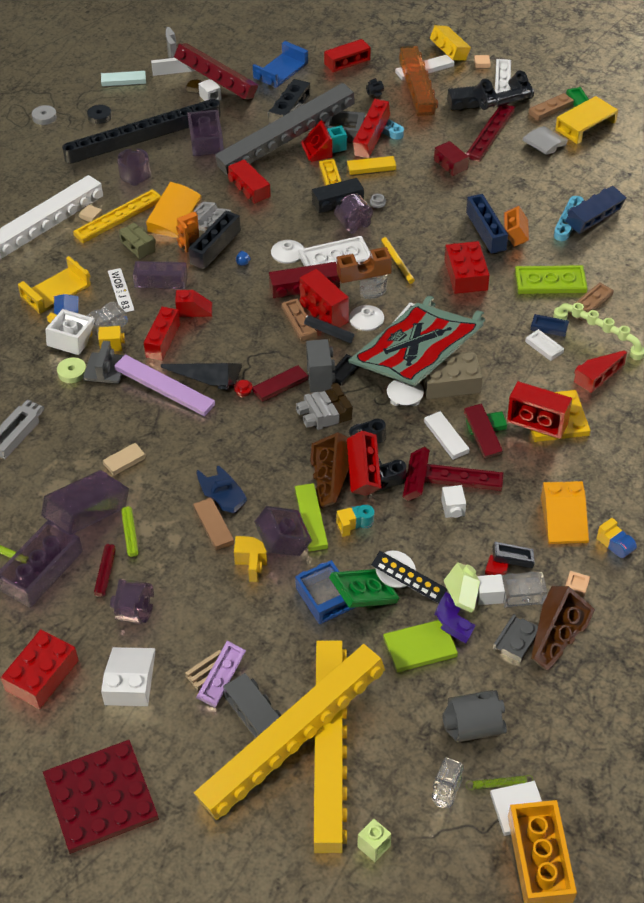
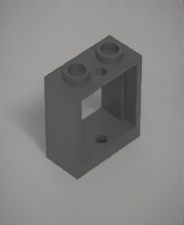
(347, 118)

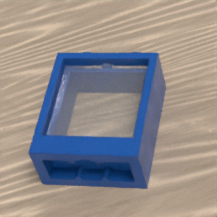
(320, 593)

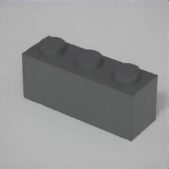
(250, 704)

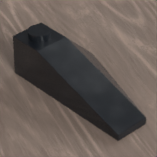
(210, 373)

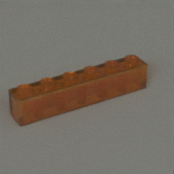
(417, 81)

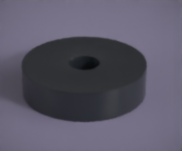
(99, 114)

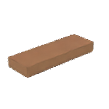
(595, 297)
(296, 316)
(213, 524)

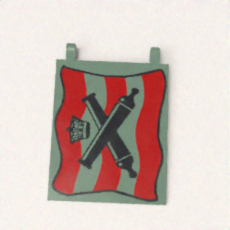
(417, 342)

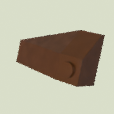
(560, 621)

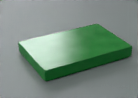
(363, 588)

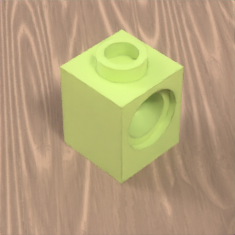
(374, 840)

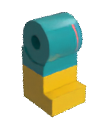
(354, 518)

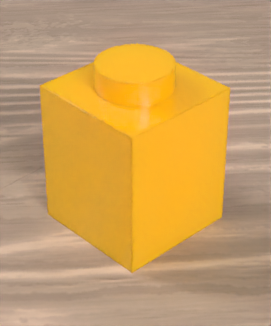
(112, 334)

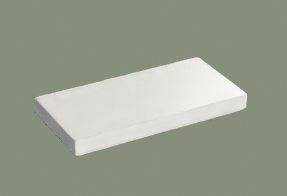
(328, 252)

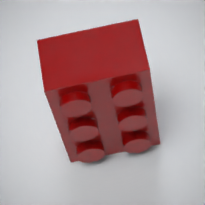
(466, 267)
(324, 299)
(539, 409)
(39, 669)

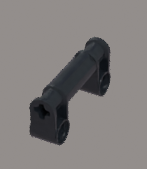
(519, 90)
(393, 472)

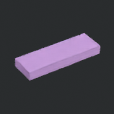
(221, 674)

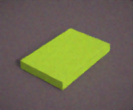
(419, 646)

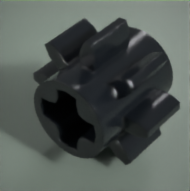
(375, 88)

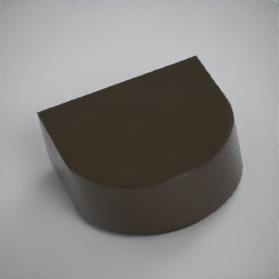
(193, 86)

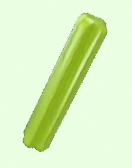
(129, 530)

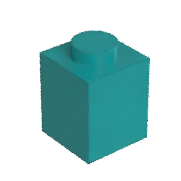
(339, 138)

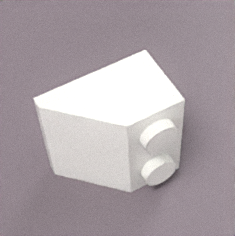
(69, 331)

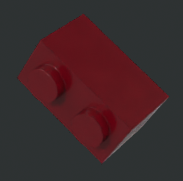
(451, 158)

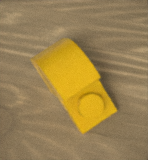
(250, 552)

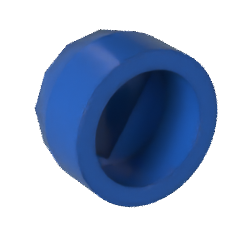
(242, 258)

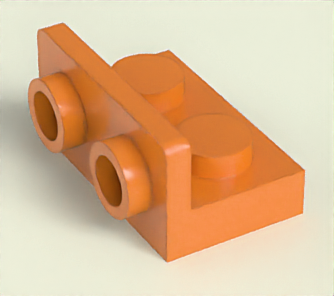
(187, 230)

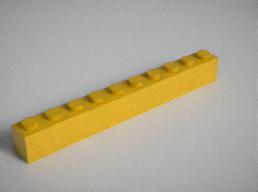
(289, 732)
(328, 762)

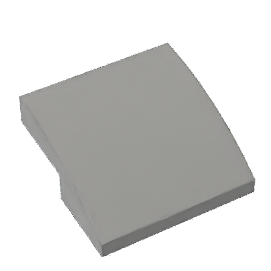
(171, 42)
(545, 140)
(208, 214)

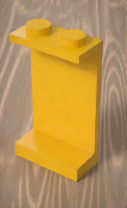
(584, 117)
(65, 282)

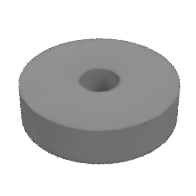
(44, 115)

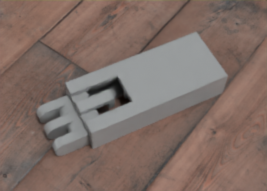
(9, 435)

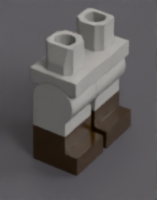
(325, 408)

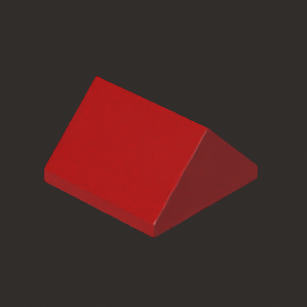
(318, 143)

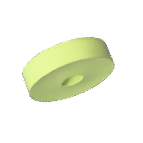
(71, 370)

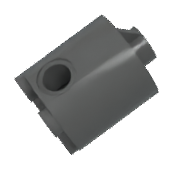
(474, 716)

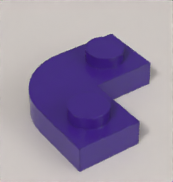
(451, 622)

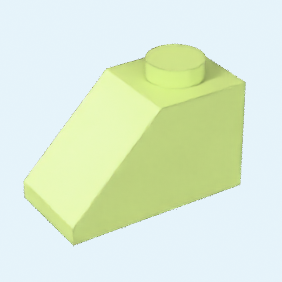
(463, 586)

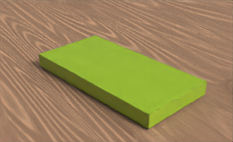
(550, 279)

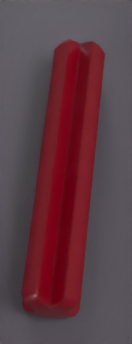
(104, 570)

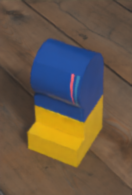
(616, 539)

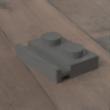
(516, 638)

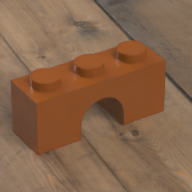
(376, 265)

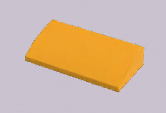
(174, 203)

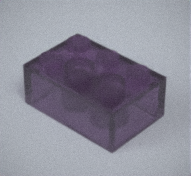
(205, 132)

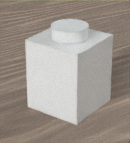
(209, 90)
(453, 501)
(490, 590)

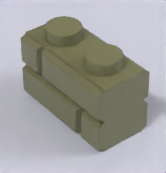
(137, 240)

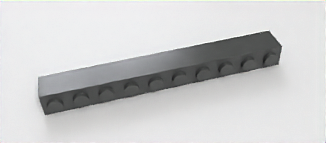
(287, 127)

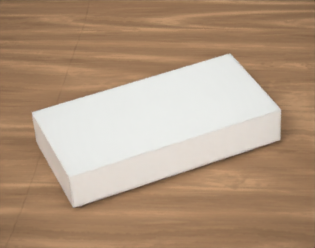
(544, 345)

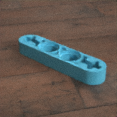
(566, 227)

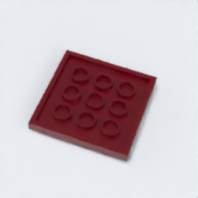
(100, 796)

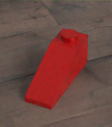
(598, 370)

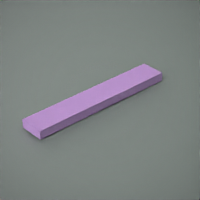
(164, 385)

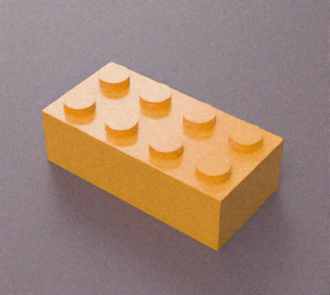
(541, 853)

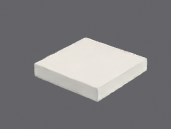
(515, 794)

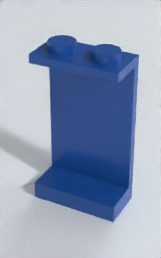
(282, 67)

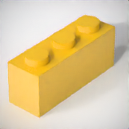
(450, 42)

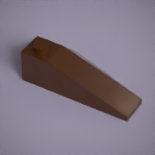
(331, 466)

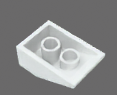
(128, 677)

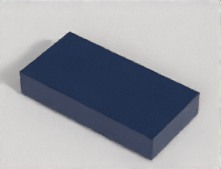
(550, 325)

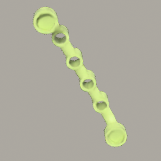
(607, 325)

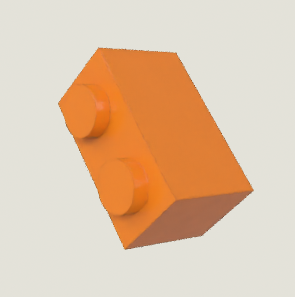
(516, 226)

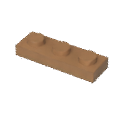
(551, 106)

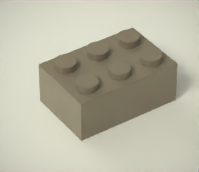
(454, 376)

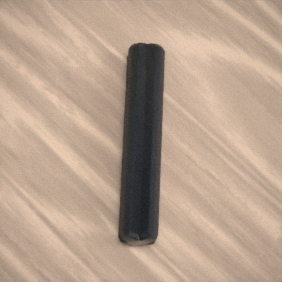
(329, 329)

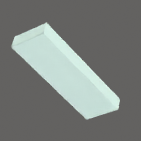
(123, 78)

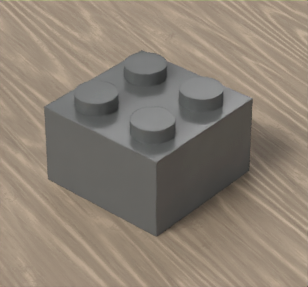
(320, 365)

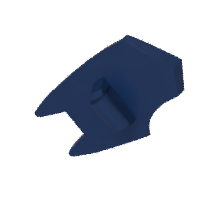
(222, 489)

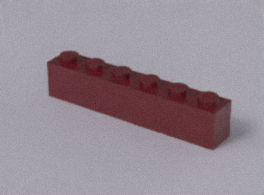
(216, 71)

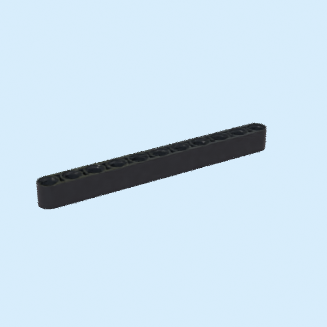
(134, 132)

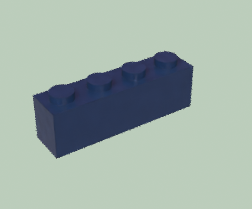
(595, 209)
(487, 223)

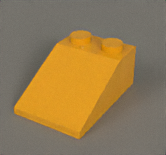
(565, 512)

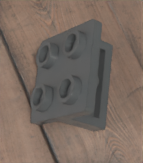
(101, 365)

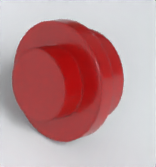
(243, 388)

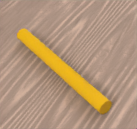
(398, 261)

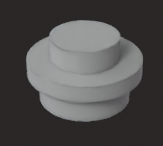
(377, 200)

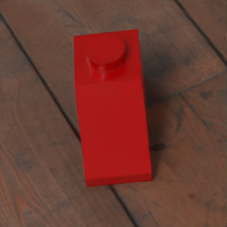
(192, 304)

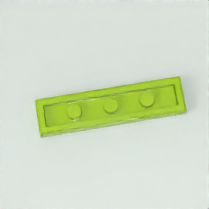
(311, 516)

